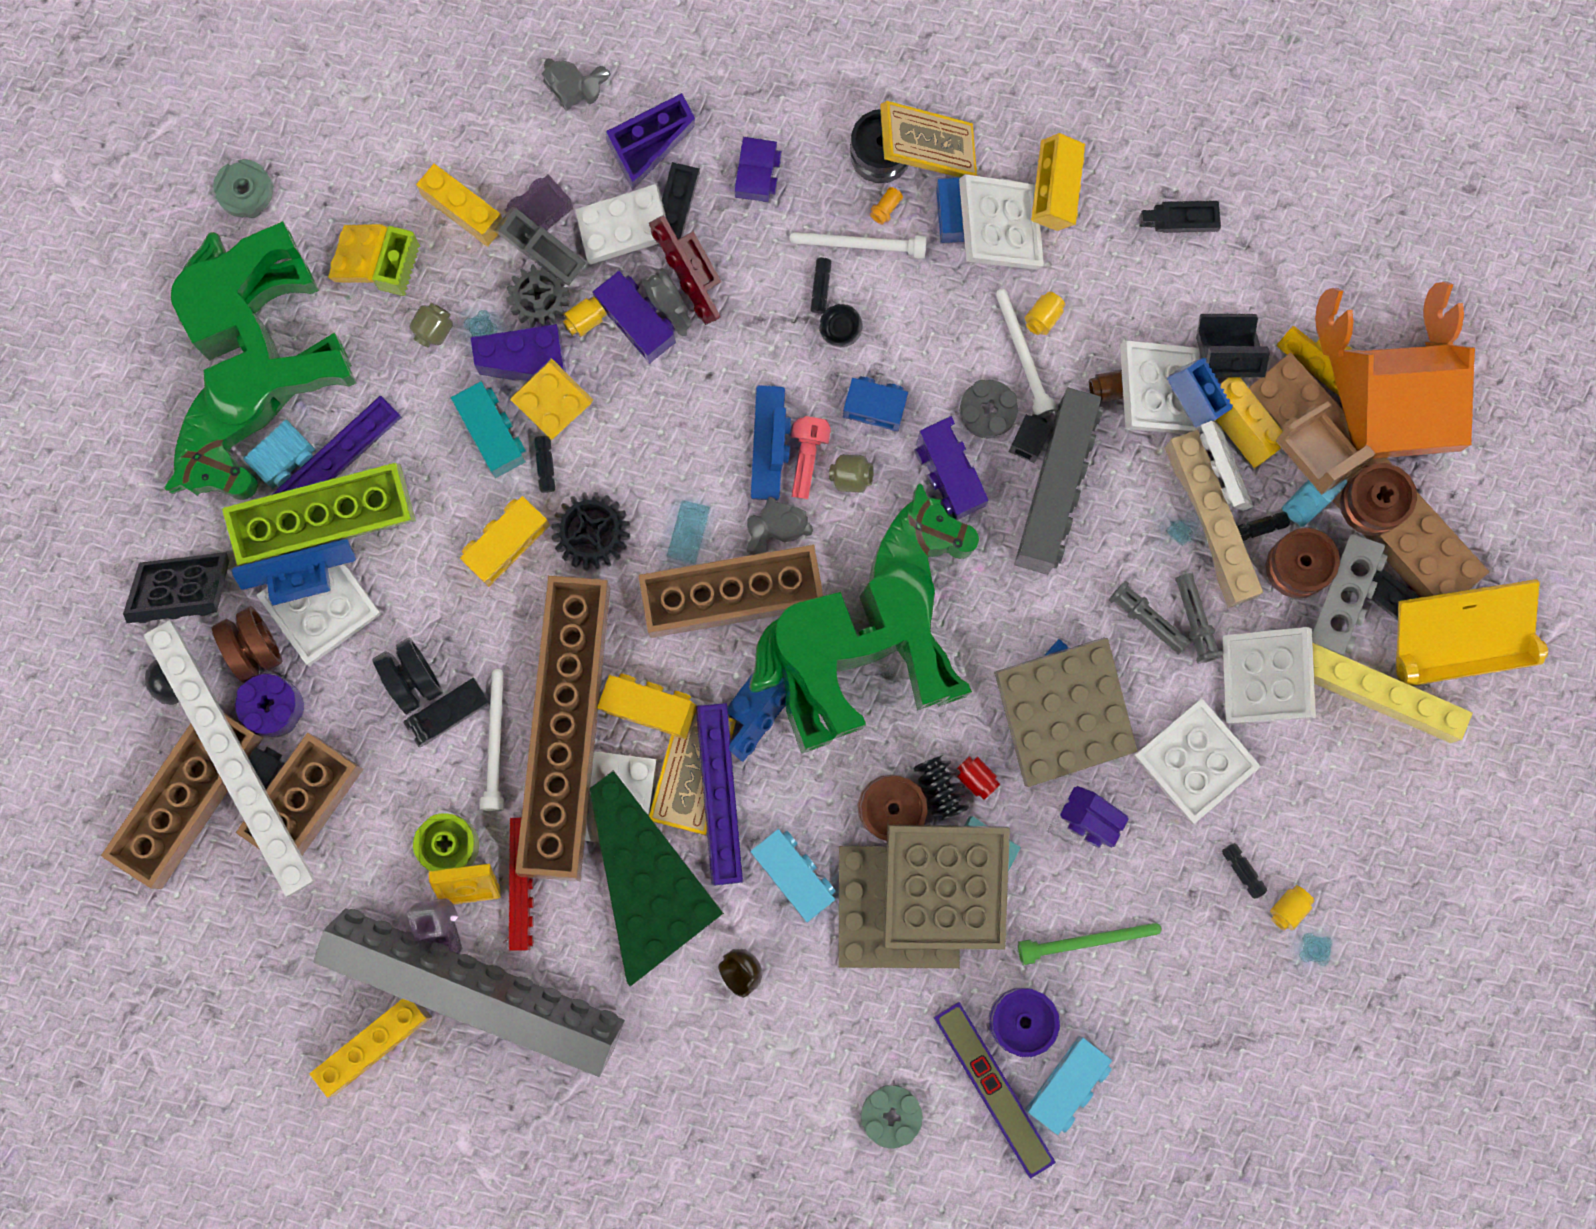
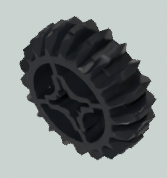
(578, 509)

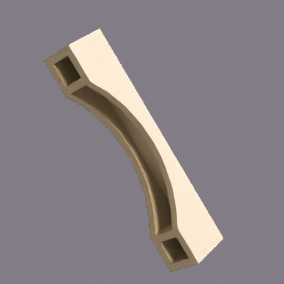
(1230, 557)

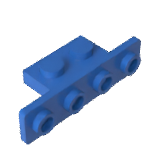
(768, 442)
(295, 573)
(757, 715)

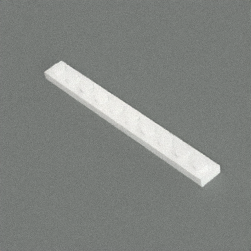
(229, 758)

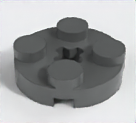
(996, 423)

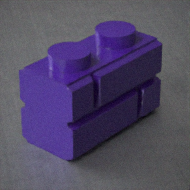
(1094, 817)

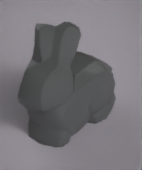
(570, 85)
(668, 300)
(776, 521)

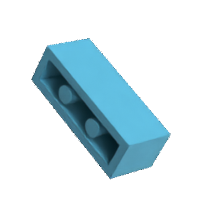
(794, 874)
(1069, 1086)

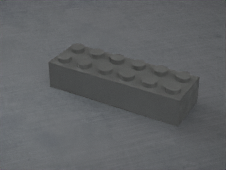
(1057, 482)

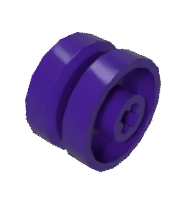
(1032, 1038)

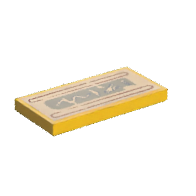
(927, 140)
(680, 786)

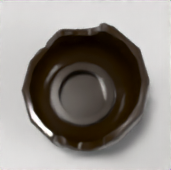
(740, 972)

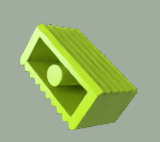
(396, 261)

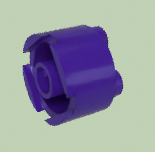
(255, 696)

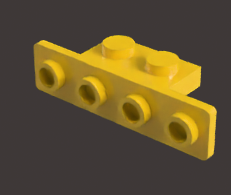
(1309, 355)

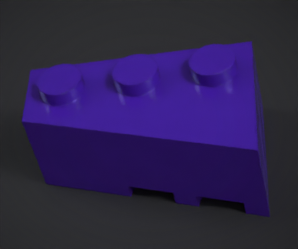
(649, 137)
(517, 352)
(950, 469)

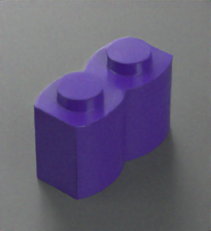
(756, 169)

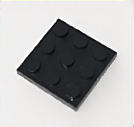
(176, 588)

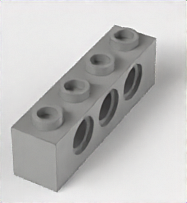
(1357, 551)

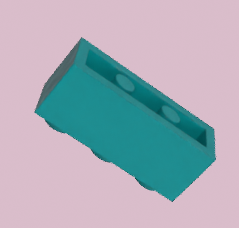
(489, 429)

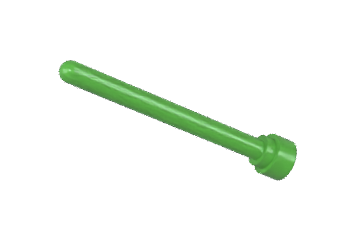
(1032, 951)

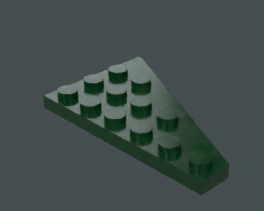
(650, 886)

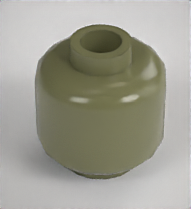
(431, 325)
(851, 473)

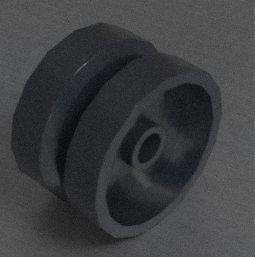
(868, 151)
(403, 678)

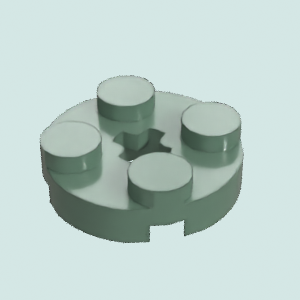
(249, 203)
(877, 1127)

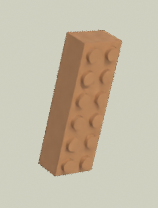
(729, 590)
(173, 809)

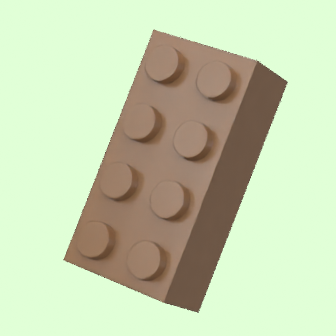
(309, 789)

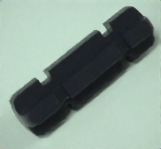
(820, 285)
(544, 464)
(1264, 525)
(1244, 870)

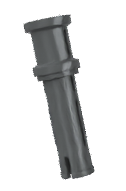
(1138, 608)
(1197, 634)

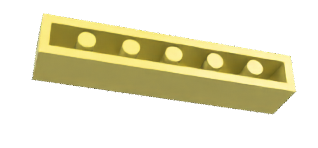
(1389, 695)

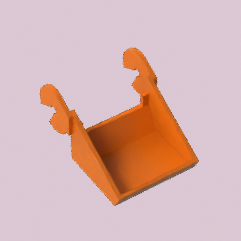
(1403, 396)

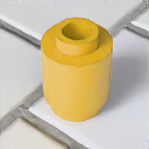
(1044, 313)
(584, 316)
(1292, 908)

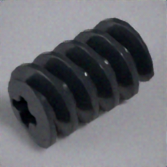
(941, 788)

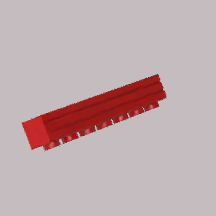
(519, 897)

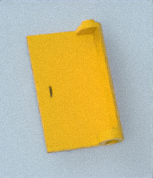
(1469, 633)

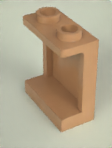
(1321, 448)

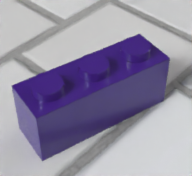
(635, 316)

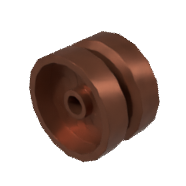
(1378, 499)
(1314, 550)
(246, 644)
(880, 794)

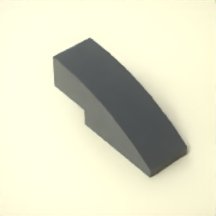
(539, 246)

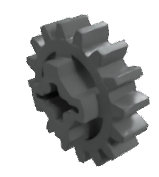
(526, 297)

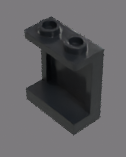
(1232, 345)

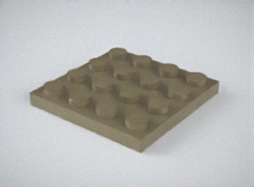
(1065, 711)
(946, 887)
(862, 917)

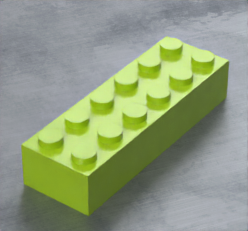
(319, 514)

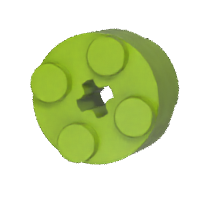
(436, 830)

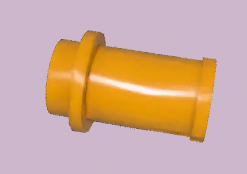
(882, 211)

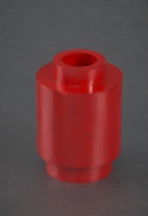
(978, 777)

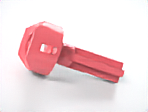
(809, 432)

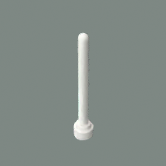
(914, 246)
(1043, 404)
(492, 797)

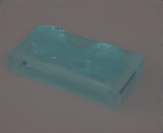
(688, 532)

